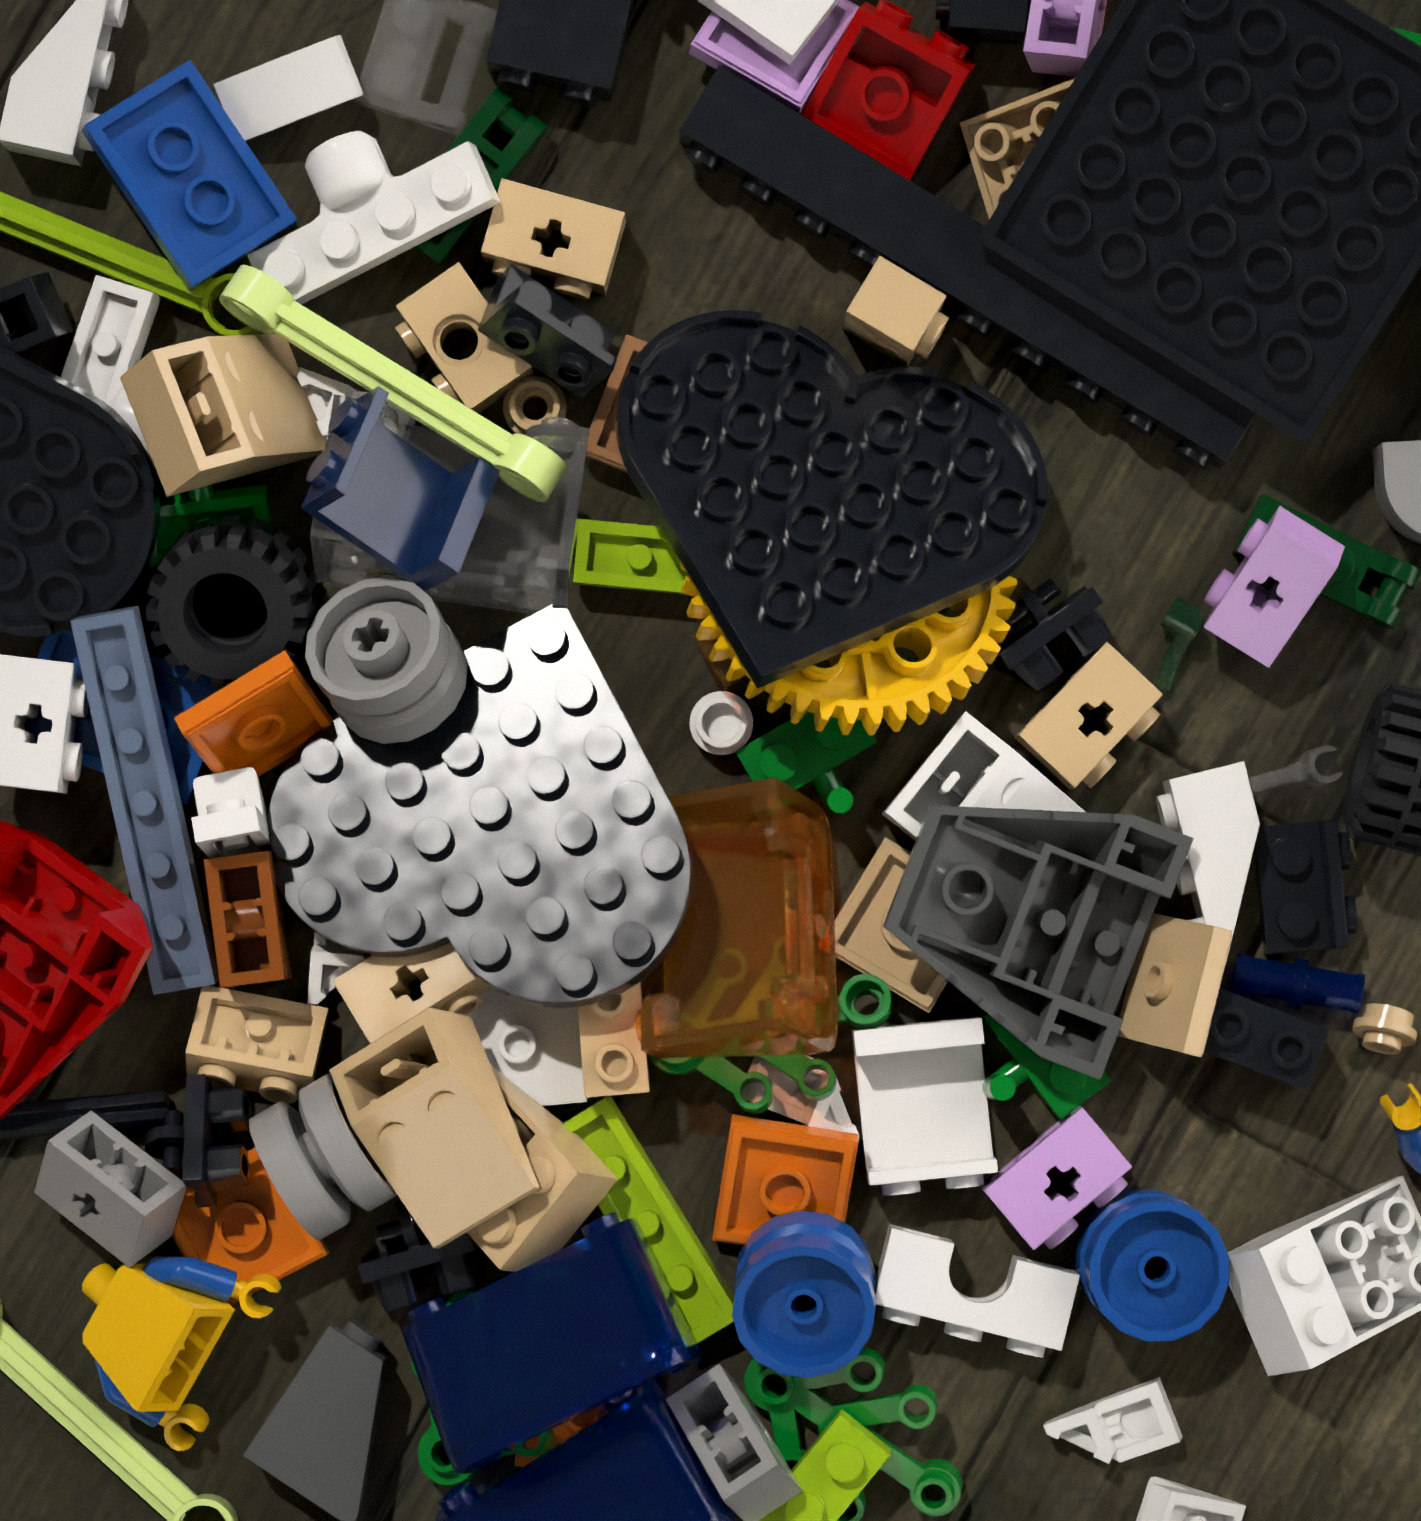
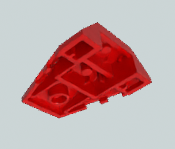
(64, 957)

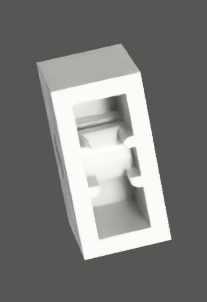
(63, 698)

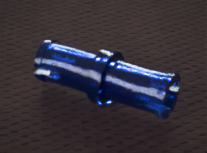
(1298, 983)

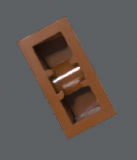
(247, 919)

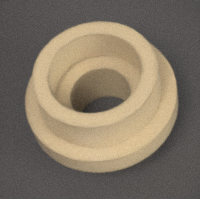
(532, 388)
(1385, 1028)

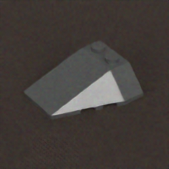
(1037, 916)

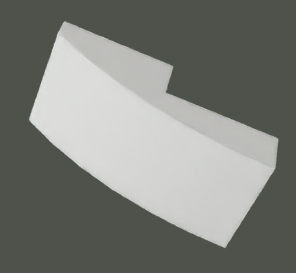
(289, 88)

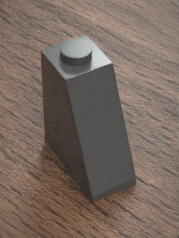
(327, 1422)

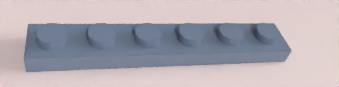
(145, 797)

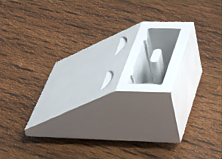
(973, 771)
(1330, 1278)

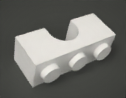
(1027, 1308)

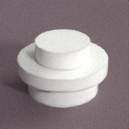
(721, 723)

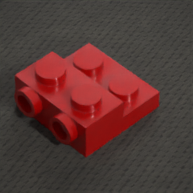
(889, 86)

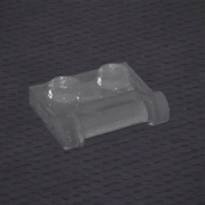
(405, 54)

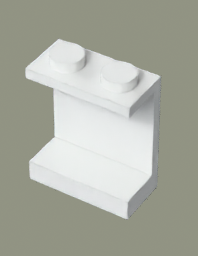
(923, 1104)

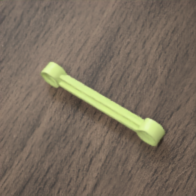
(271, 309)
(99, 1431)

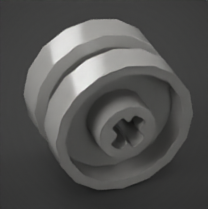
(386, 660)
(318, 1159)

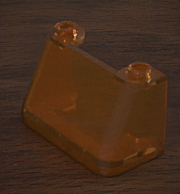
(756, 934)

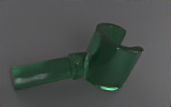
(1183, 622)

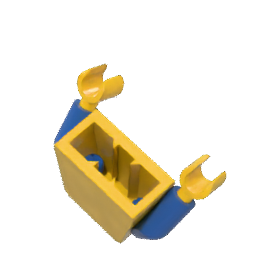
(157, 1332)

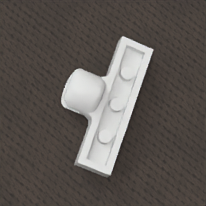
(371, 213)
(110, 343)

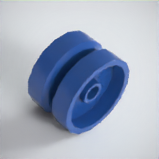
(1179, 1292)
(804, 1294)

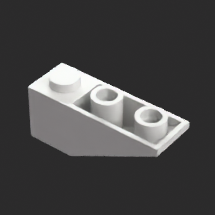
(60, 84)
(1223, 820)

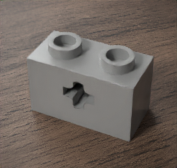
(110, 1188)
(733, 1445)

